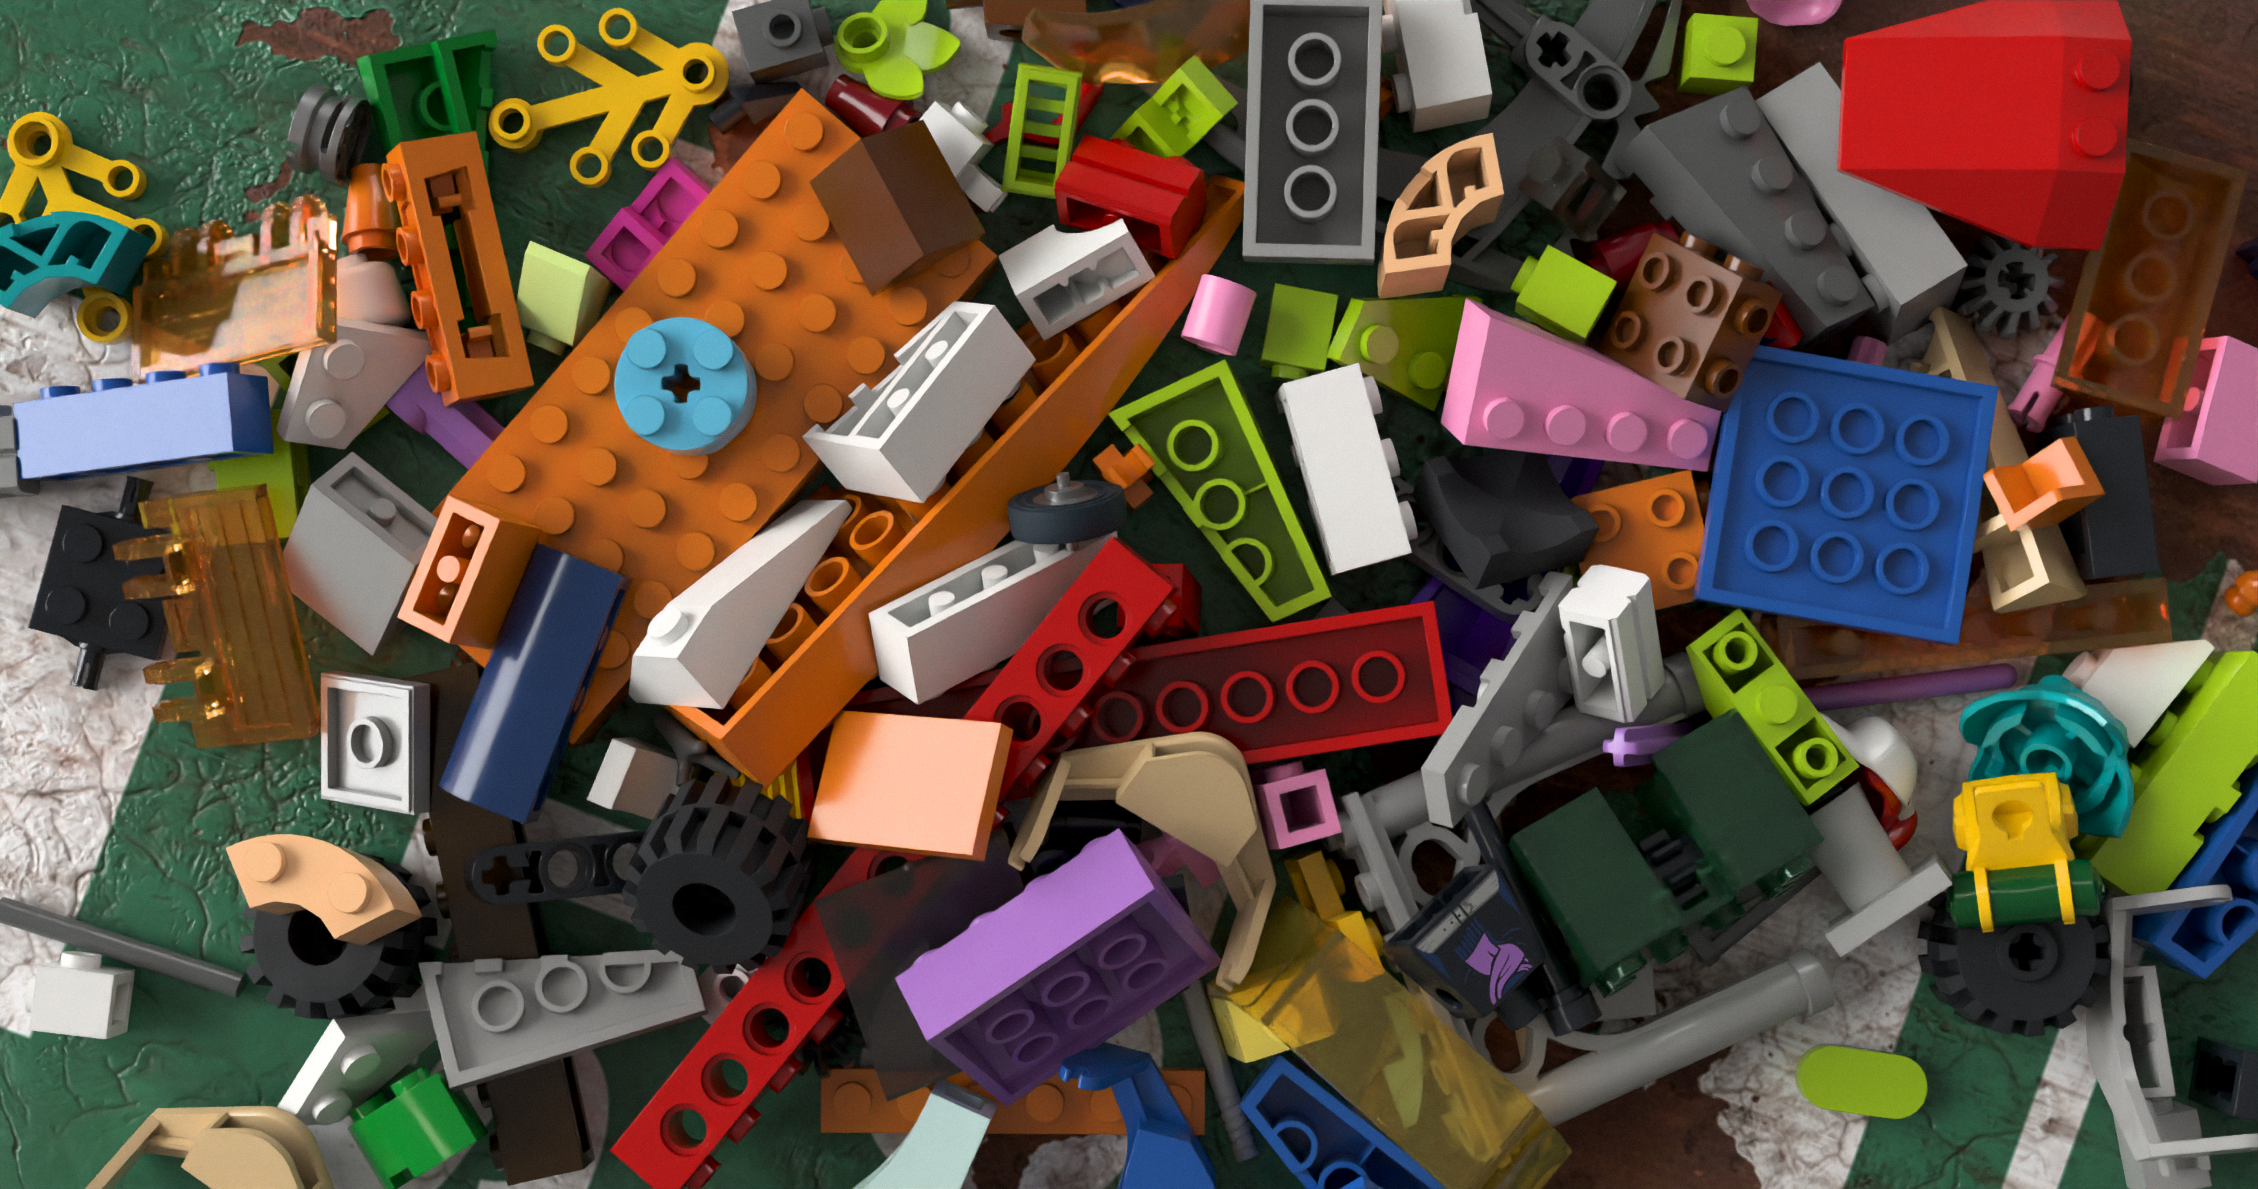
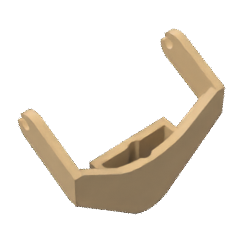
(1188, 788)
(227, 1148)

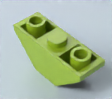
(1743, 673)

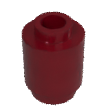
(1621, 253)

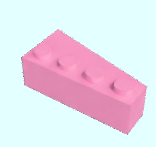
(1561, 398)

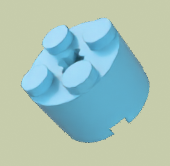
(658, 360)

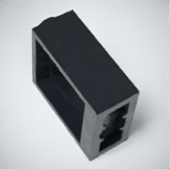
(2118, 528)

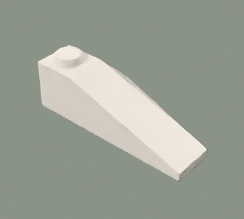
(721, 622)

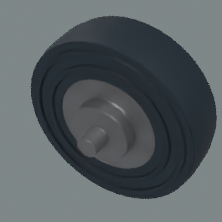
(1067, 512)

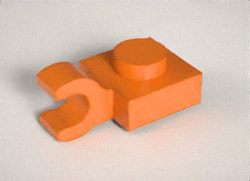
(1128, 471)

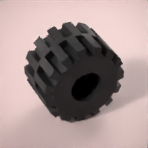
(721, 875)
(334, 977)
(2007, 992)

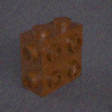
(1691, 319)

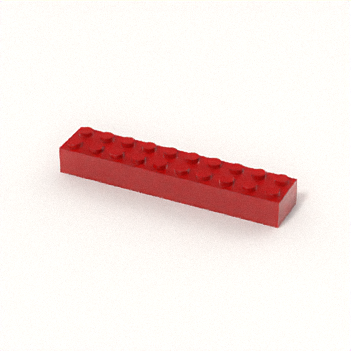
(1262, 689)

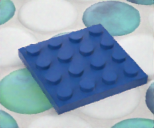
(1847, 495)

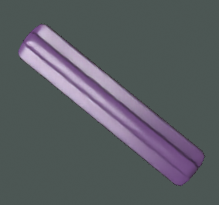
(1638, 743)

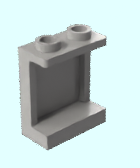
(357, 551)

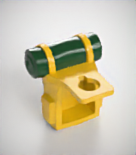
(2019, 855)

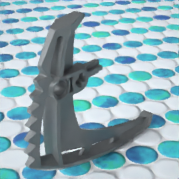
(1545, 108)

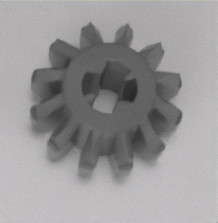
(1996, 303)

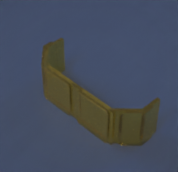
(1393, 1057)

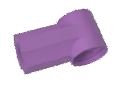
(461, 429)

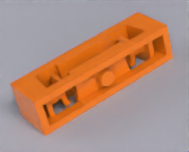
(496, 351)

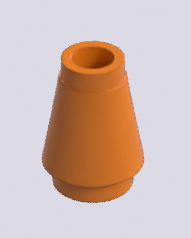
(369, 216)

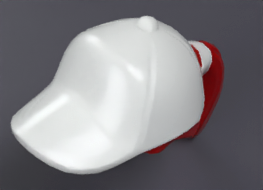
(1884, 771)

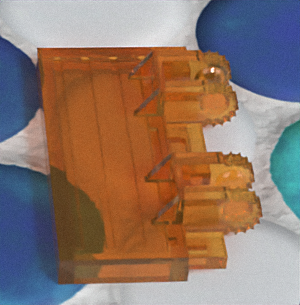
(240, 294)
(233, 611)

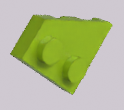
(1402, 342)

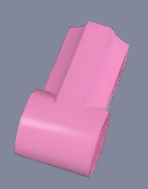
(1218, 315)

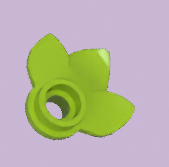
(898, 50)

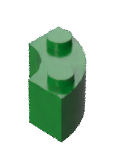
(415, 1128)

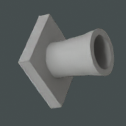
(1868, 870)

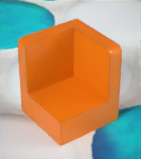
(2044, 486)

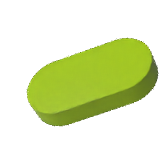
(1861, 1081)

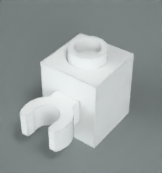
(964, 147)

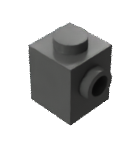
(783, 38)

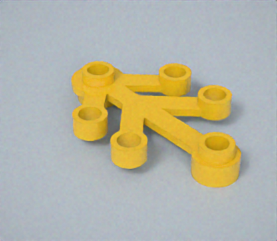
(620, 96)
(60, 195)

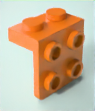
(1652, 531)

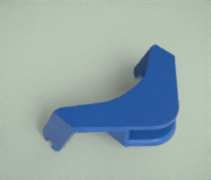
(1160, 1140)

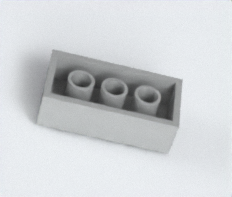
(1312, 131)

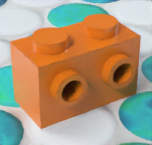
(469, 573)

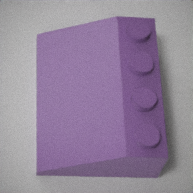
(1057, 969)

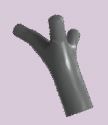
(690, 749)

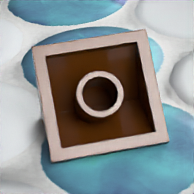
(896, 205)

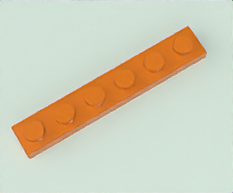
(856, 1104)

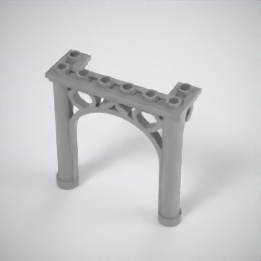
(1615, 1060)

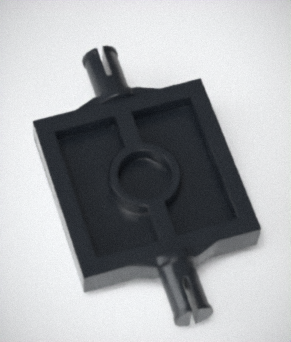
(84, 591)

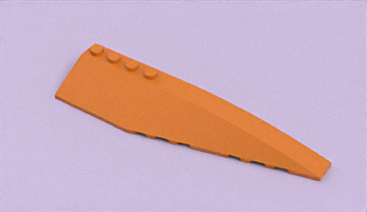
(896, 545)

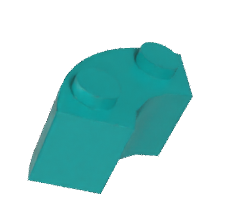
(63, 254)

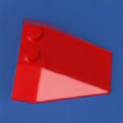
(1995, 116)

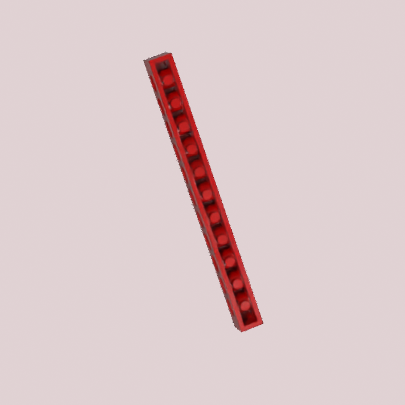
(656, 1141)

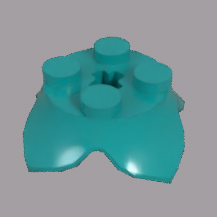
(2056, 731)

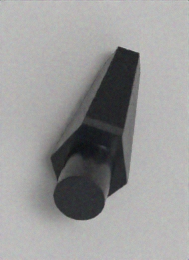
(753, 100)

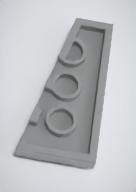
(1511, 709)
(531, 1012)

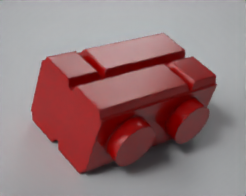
(1152, 194)

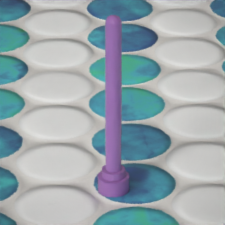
(1911, 687)

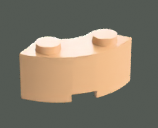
(1436, 209)
(343, 888)

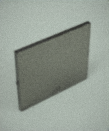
(888, 924)

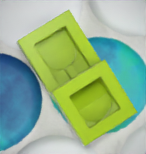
(1178, 112)

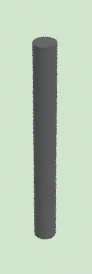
(121, 947)

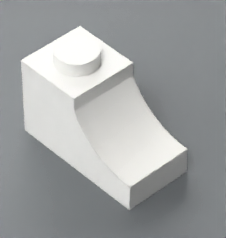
(1074, 274)
(637, 777)

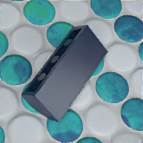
(535, 684)

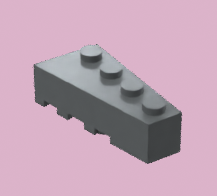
(1737, 188)

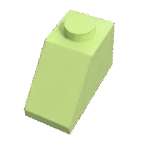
(558, 298)

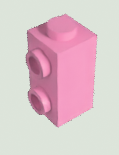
(1294, 804)

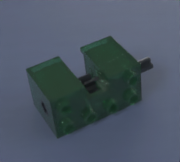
(1720, 841)

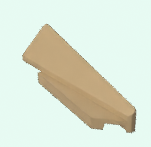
(2020, 566)

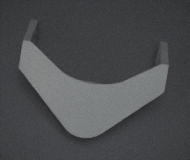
(2137, 1065)

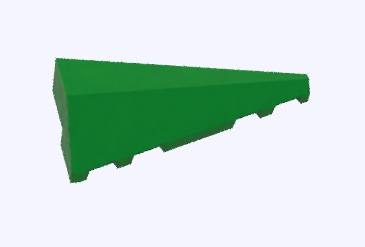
(431, 94)

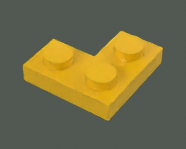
(1318, 889)

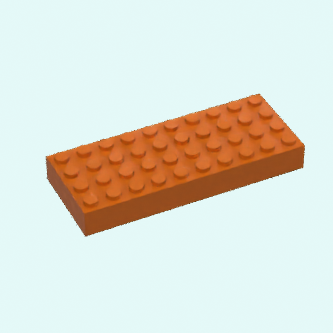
(785, 290)

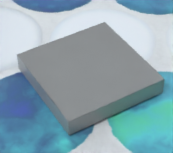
(375, 742)

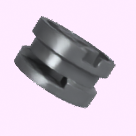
(329, 133)

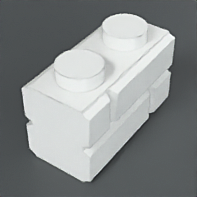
(1612, 643)

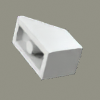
(2138, 680)

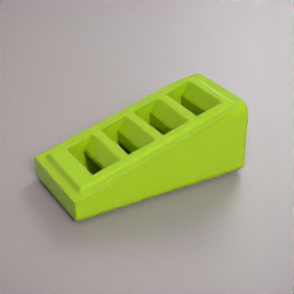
(1033, 181)

